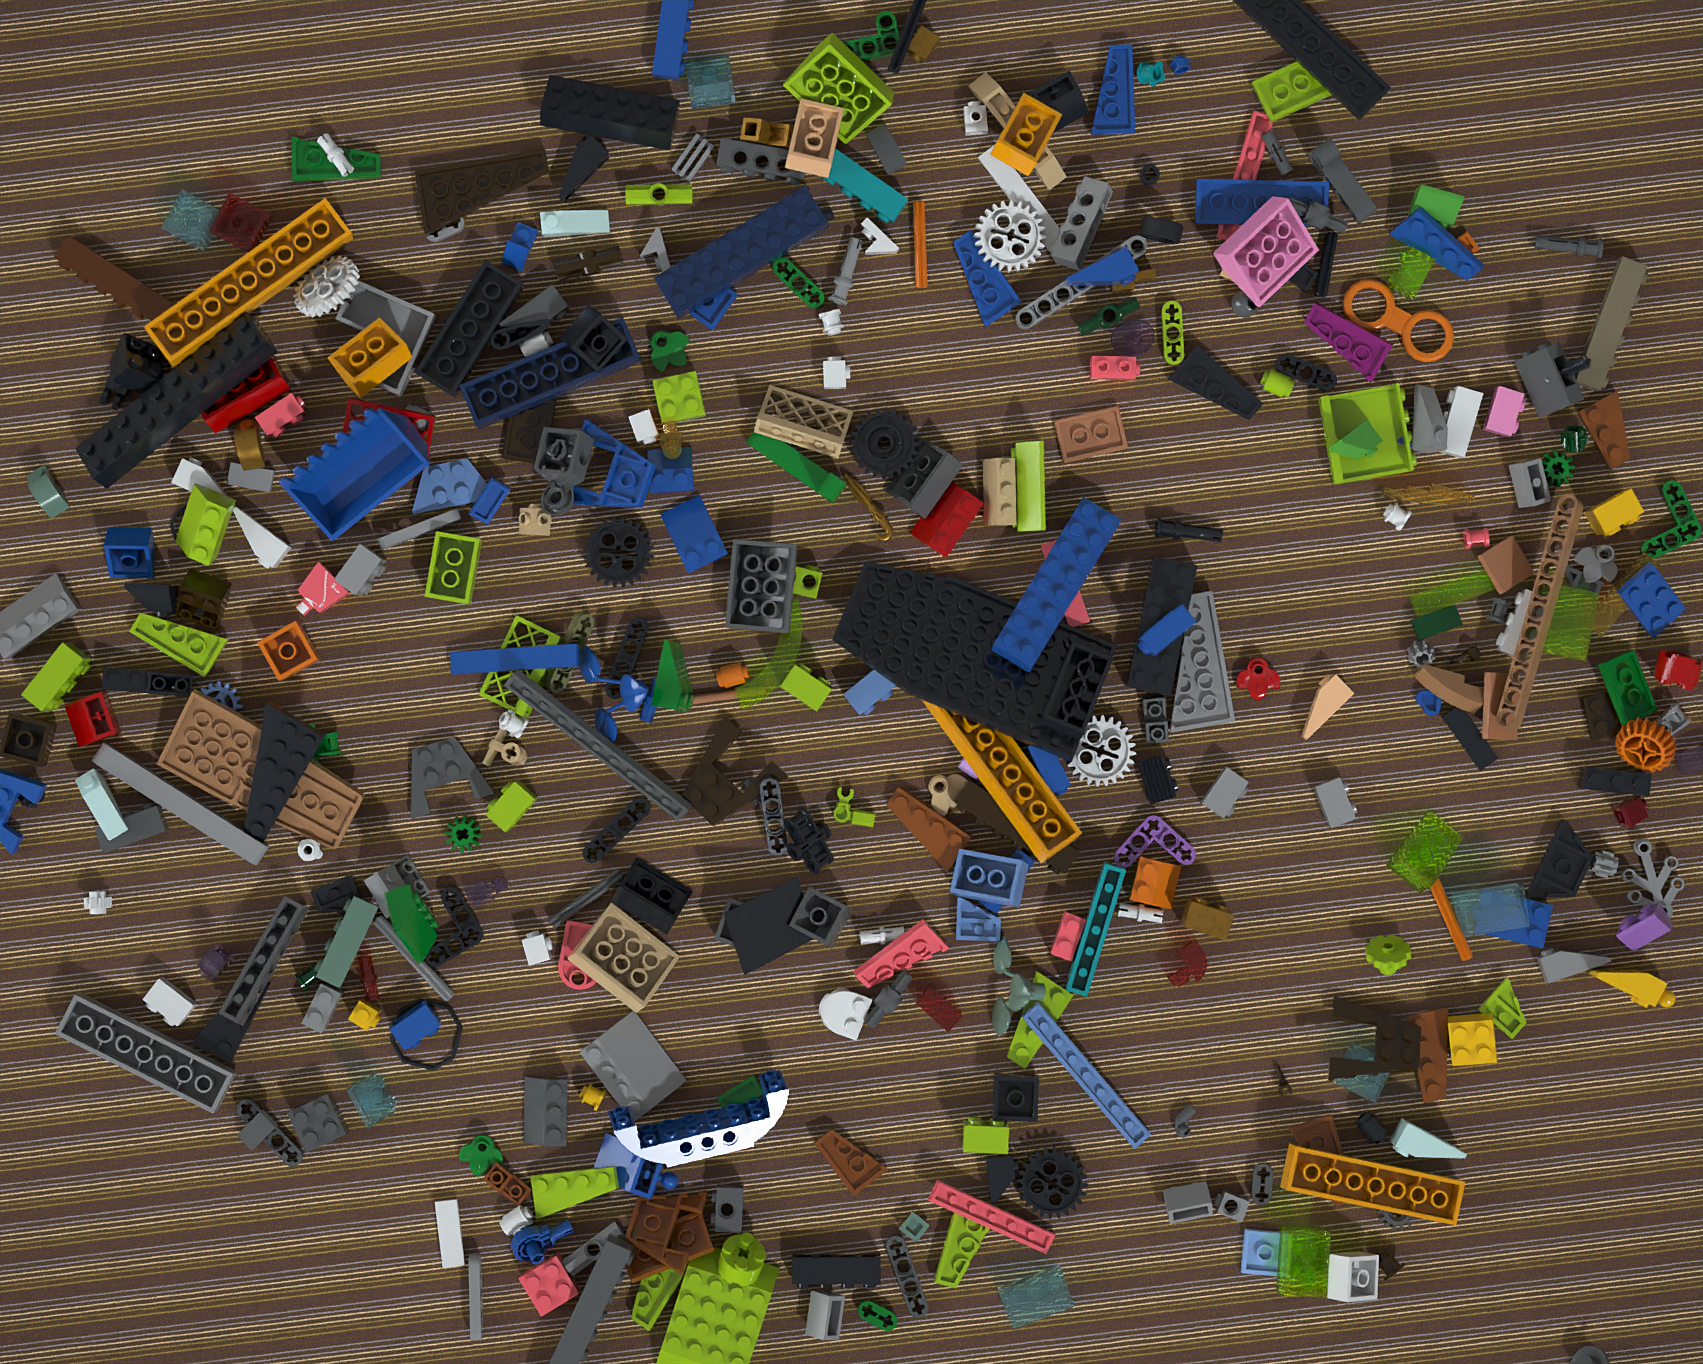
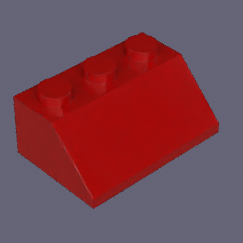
(947, 520)

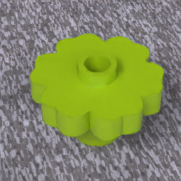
(1388, 953)

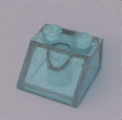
(710, 82)
(372, 1099)

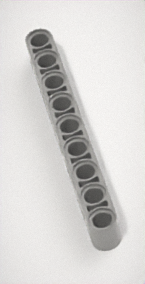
(179, 803)

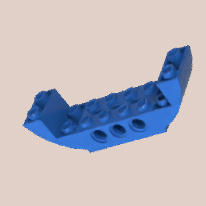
(704, 1133)

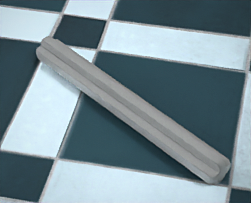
(422, 968)

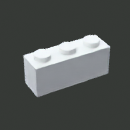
(1460, 419)
(1508, 640)

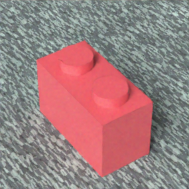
(1067, 936)

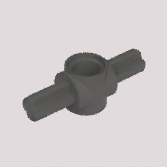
(1318, 216)
(888, 999)

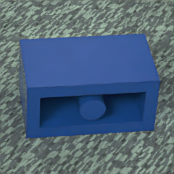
(415, 1025)

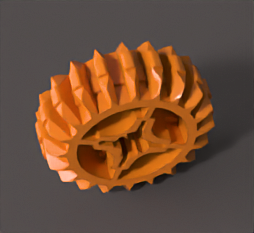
(1645, 745)

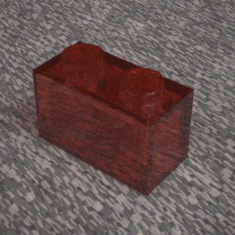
(938, 1008)

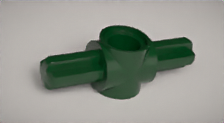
(1119, 311)

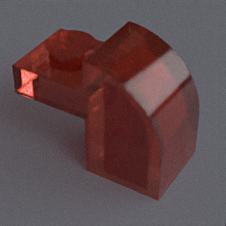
(1194, 961)

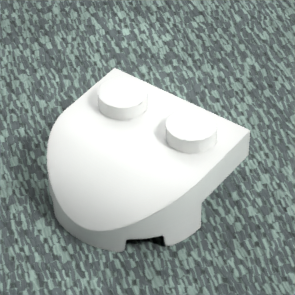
(844, 1012)

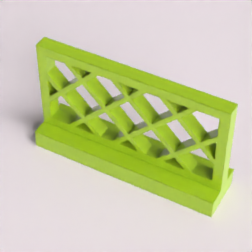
(537, 676)

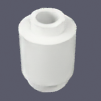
(536, 343)
(516, 1220)

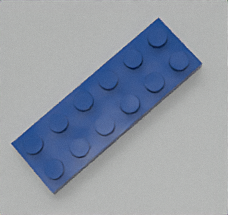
(1237, 200)

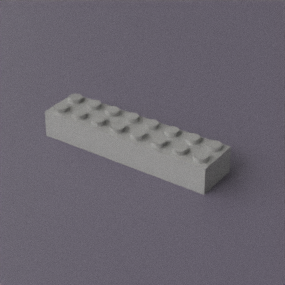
(146, 1052)

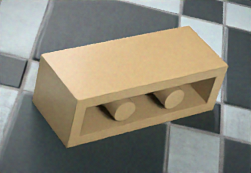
(999, 492)

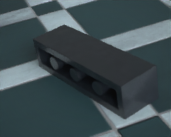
(836, 1269)

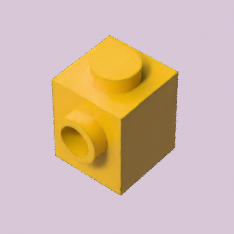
(365, 1015)

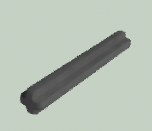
(586, 898)

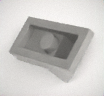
(656, 246)

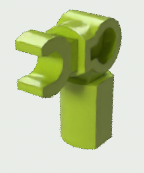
(858, 817)

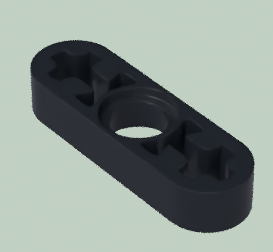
(1323, 372)

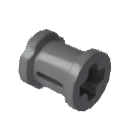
(1498, 610)

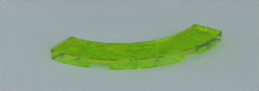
(779, 665)

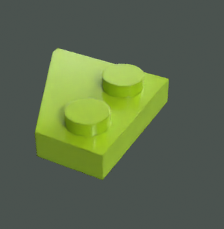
(1505, 1009)

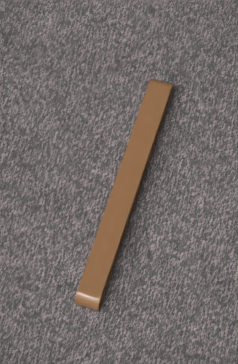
(1537, 601)

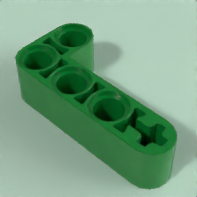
(877, 40)

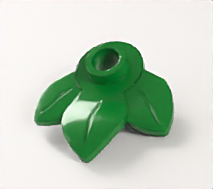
(671, 352)
(481, 1158)

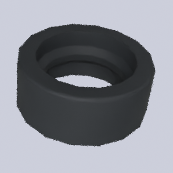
(1161, 230)

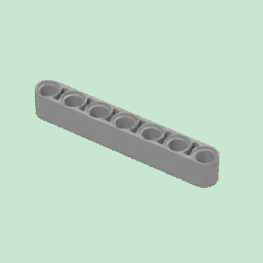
(1073, 291)

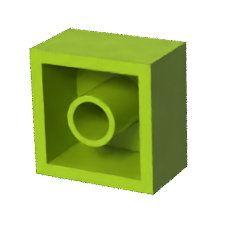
(679, 397)
(806, 687)
(511, 805)
(985, 1136)

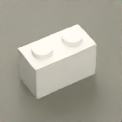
(169, 1002)

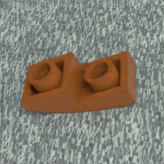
(508, 1184)

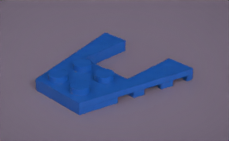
(627, 477)

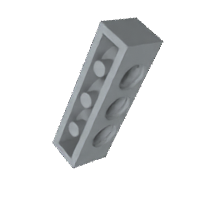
(1074, 255)

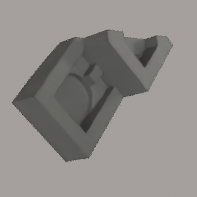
(1577, 581)

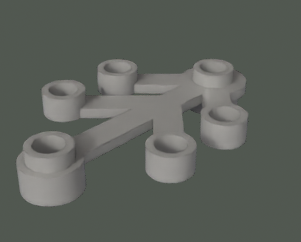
(1654, 883)

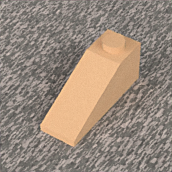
(1326, 702)

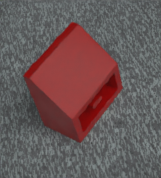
(92, 718)

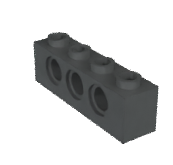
(730, 148)

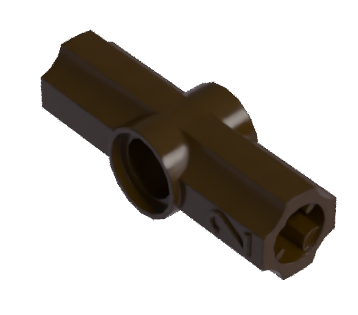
(589, 263)

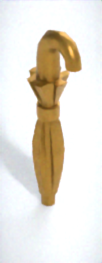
(878, 515)

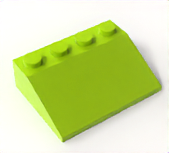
(841, 79)

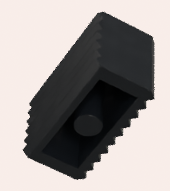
(1156, 778)

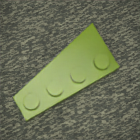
(1025, 1040)
(567, 1188)
(959, 1247)

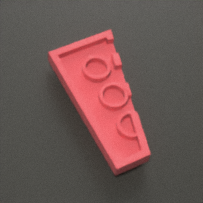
(907, 949)

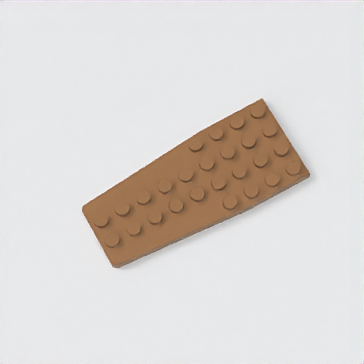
(219, 754)

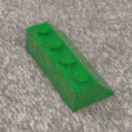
(412, 921)

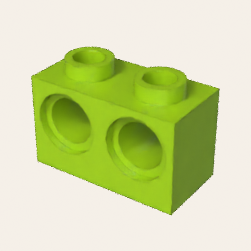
(799, 588)

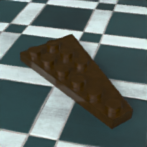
(464, 187)

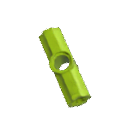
(673, 194)

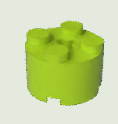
(741, 1259)

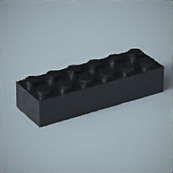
(609, 112)
(469, 328)
(1167, 586)

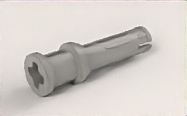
(843, 281)

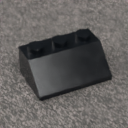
(651, 896)

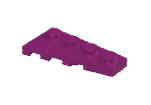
(1355, 343)

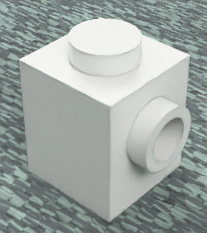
(835, 373)
(537, 947)

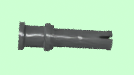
(1579, 246)

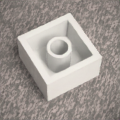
(1353, 1276)

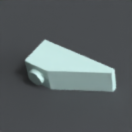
(574, 222)
(101, 803)

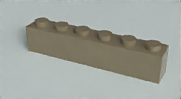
(1611, 321)

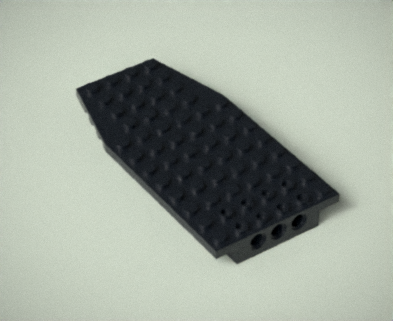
(937, 643)

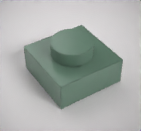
(914, 1226)

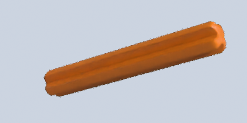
(920, 244)
(1451, 921)

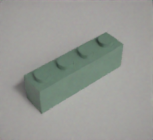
(346, 942)

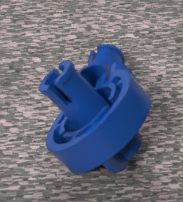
(537, 1241)

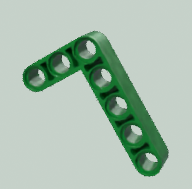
(799, 466)

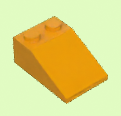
(1026, 134)

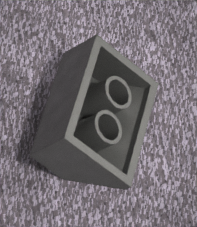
(926, 479)
(546, 1110)

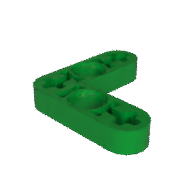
(1680, 522)

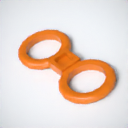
(1399, 320)

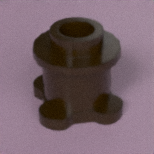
(1389, 1265)

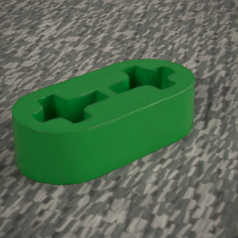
(874, 1319)

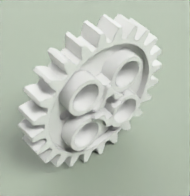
(1015, 216)
(326, 286)
(1093, 769)

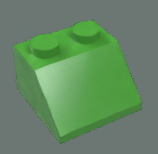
(1437, 203)

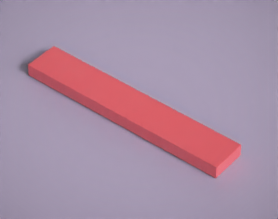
(1249, 160)
(991, 1216)

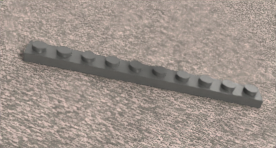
(597, 744)

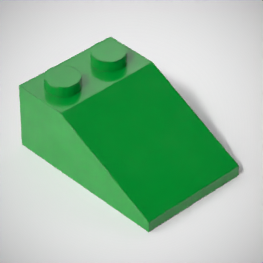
(672, 681)

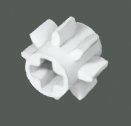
(97, 902)

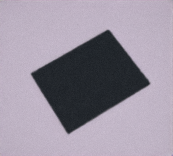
(762, 926)

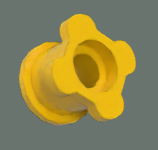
(592, 1095)

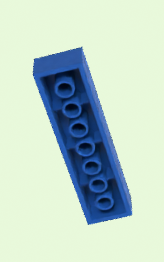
(1056, 584)

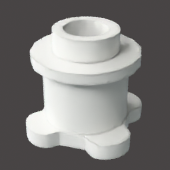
(831, 322)
(1396, 515)
(512, 723)
(316, 851)

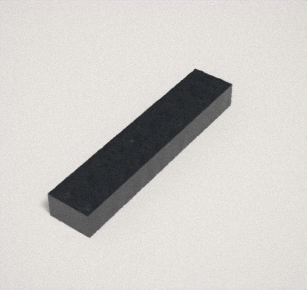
(176, 400)

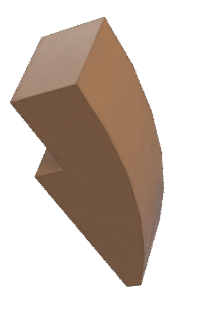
(1451, 688)

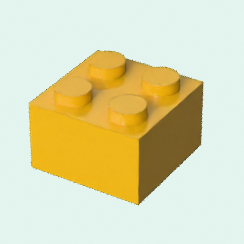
(1613, 512)
(1472, 1039)

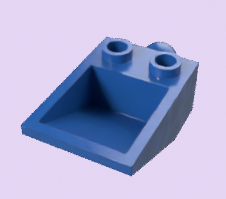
(633, 1169)

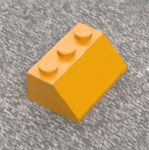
(370, 357)

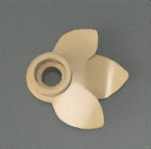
(944, 798)

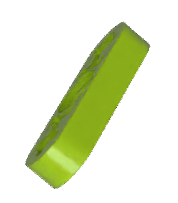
(1177, 316)

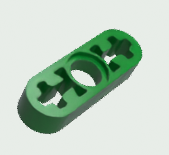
(790, 267)

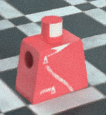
(320, 590)

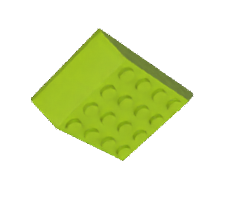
(715, 1318)

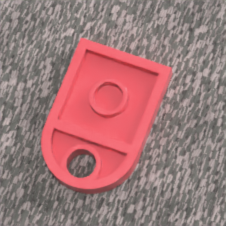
(573, 934)

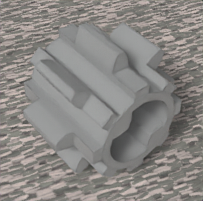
(1421, 653)
(1604, 864)

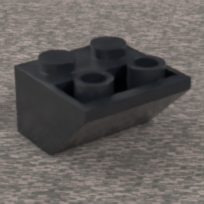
(1064, 97)
(136, 364)

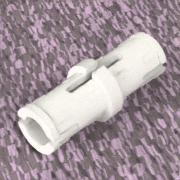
(335, 154)
(1140, 912)
(880, 935)

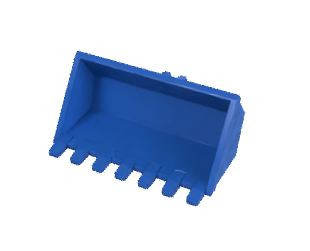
(358, 470)

